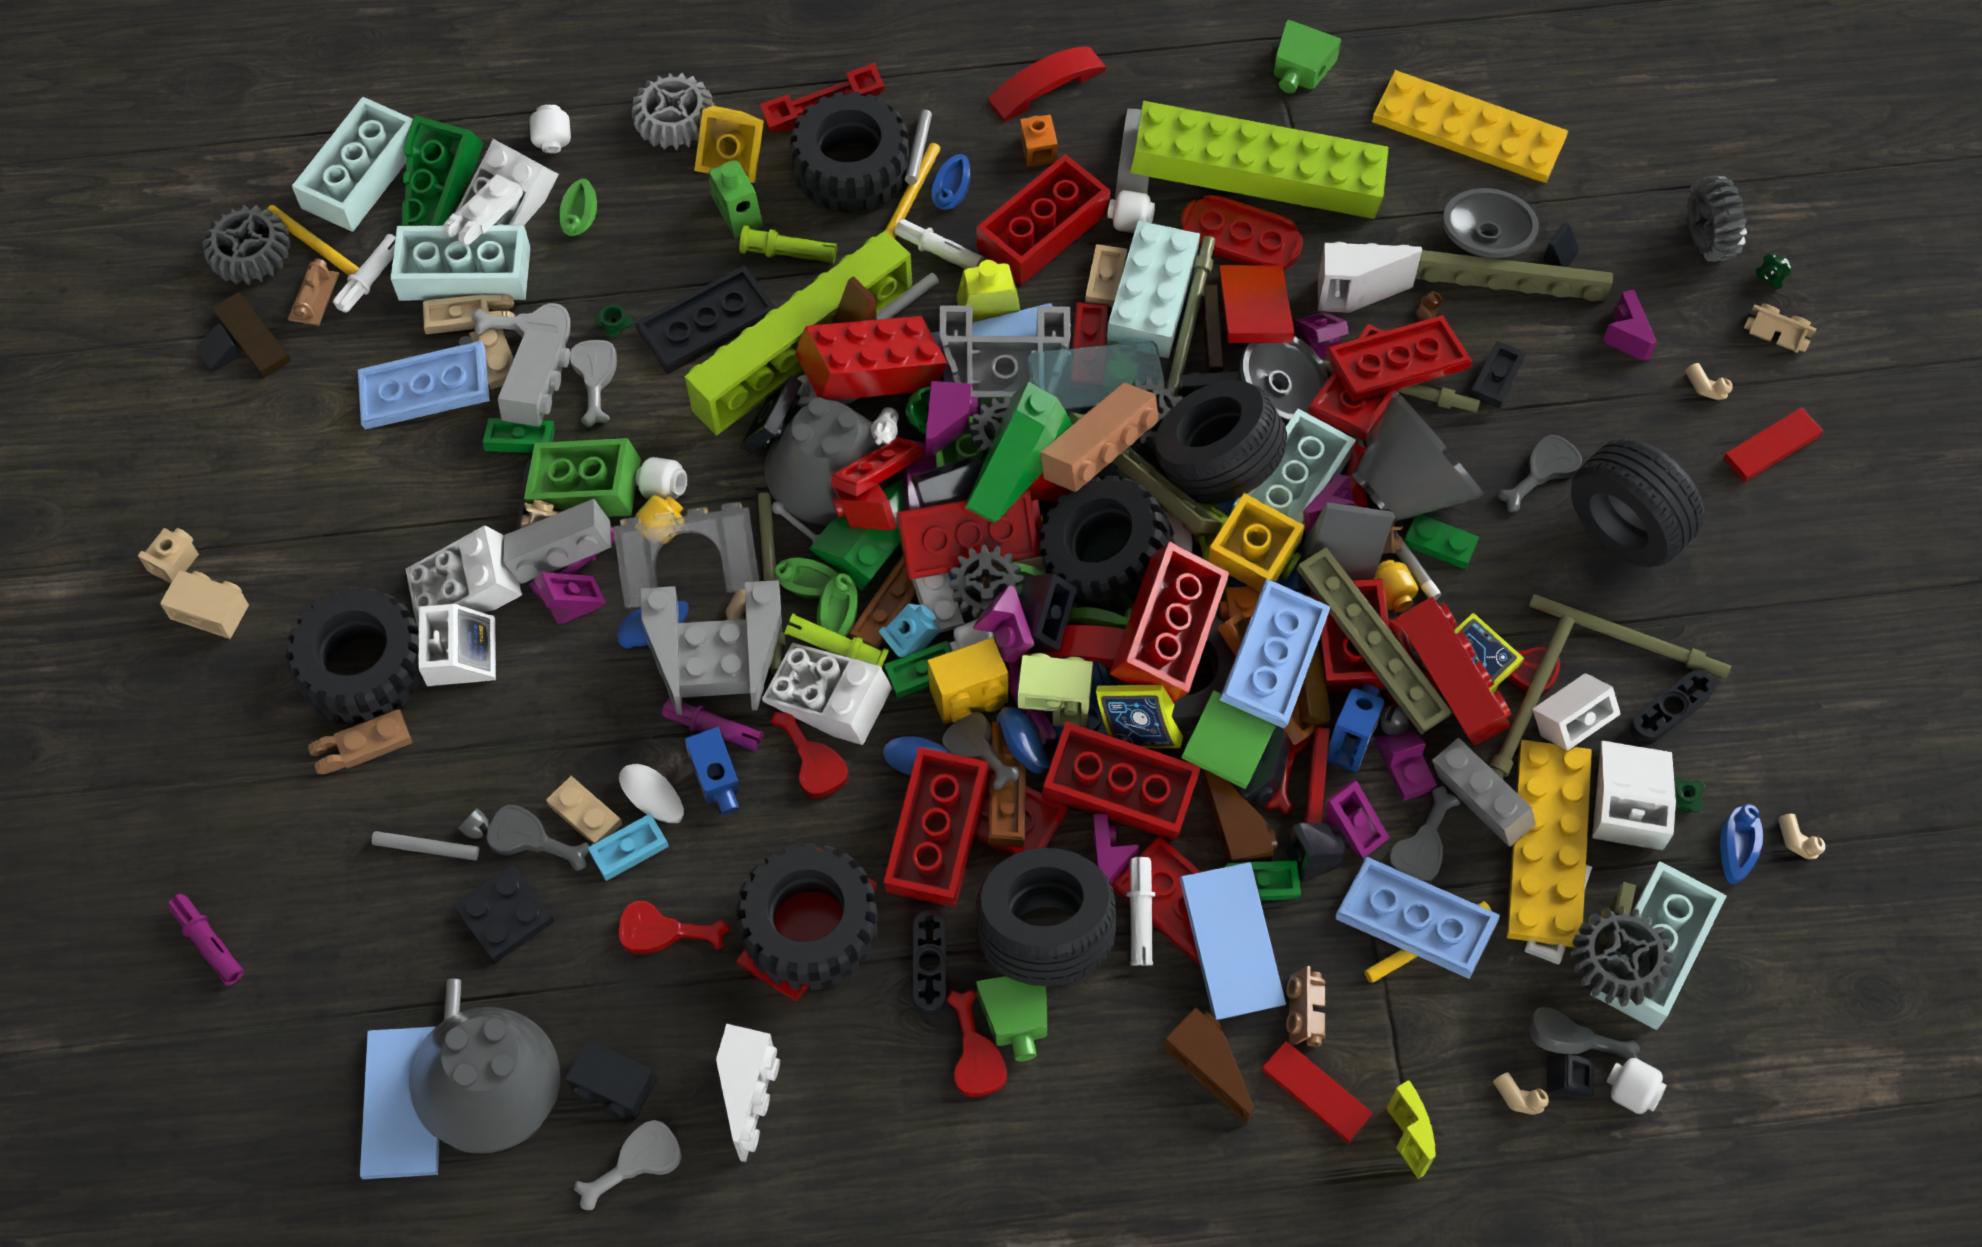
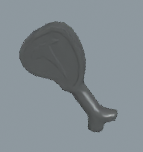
(1550, 459)
(971, 739)
(519, 830)
(1423, 853)
(1559, 1034)

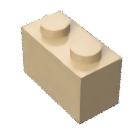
(205, 603)

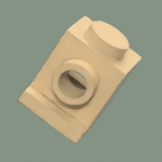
(169, 554)

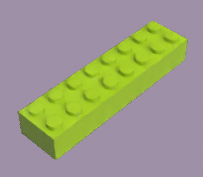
(1259, 160)
(764, 355)

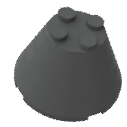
(810, 450)
(1409, 466)
(484, 1080)

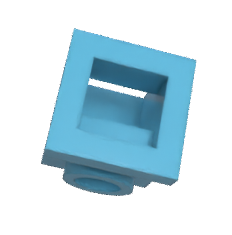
(921, 633)

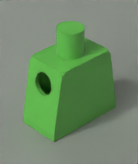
(1304, 56)
(732, 187)
(1014, 1013)

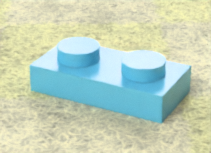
(628, 847)

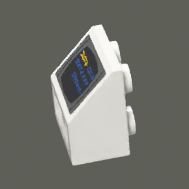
(456, 645)

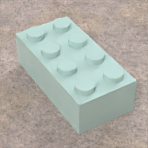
(354, 165)
(440, 267)
(1153, 286)
(1310, 462)
(1687, 914)

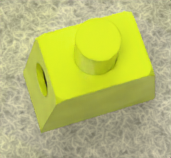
(988, 290)

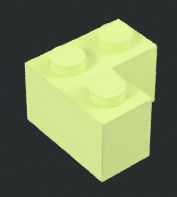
(1056, 687)

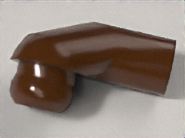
(1428, 306)

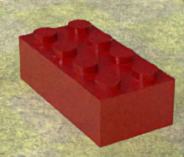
(1043, 219)
(870, 357)
(1170, 621)
(1451, 666)
(1120, 781)
(937, 827)

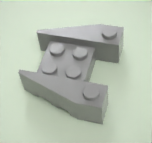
(997, 363)
(713, 654)

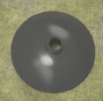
(1490, 223)
(1286, 372)

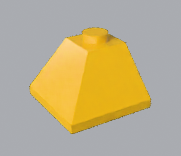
(728, 137)

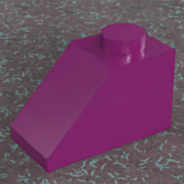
(948, 414)

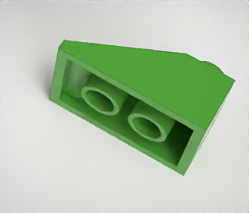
(584, 471)

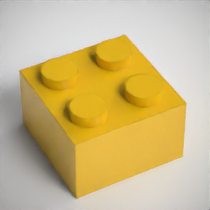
(1255, 543)
(968, 681)

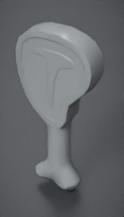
(547, 318)
(597, 365)
(647, 1150)

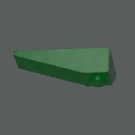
(436, 170)
(1014, 458)
(860, 550)

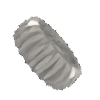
(673, 102)

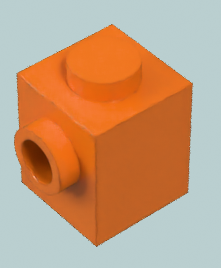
(1038, 140)
(1238, 600)

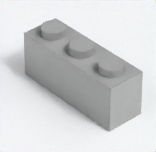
(533, 377)
(557, 541)
(1484, 792)

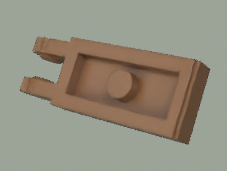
(361, 742)

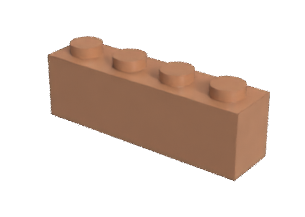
(1099, 437)

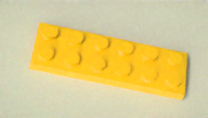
(1470, 126)
(1551, 856)

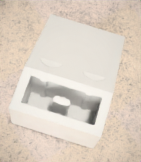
(531, 176)
(1364, 274)
(464, 574)
(829, 692)
(1634, 796)
(745, 1067)

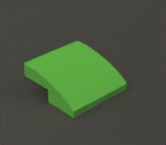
(1228, 741)

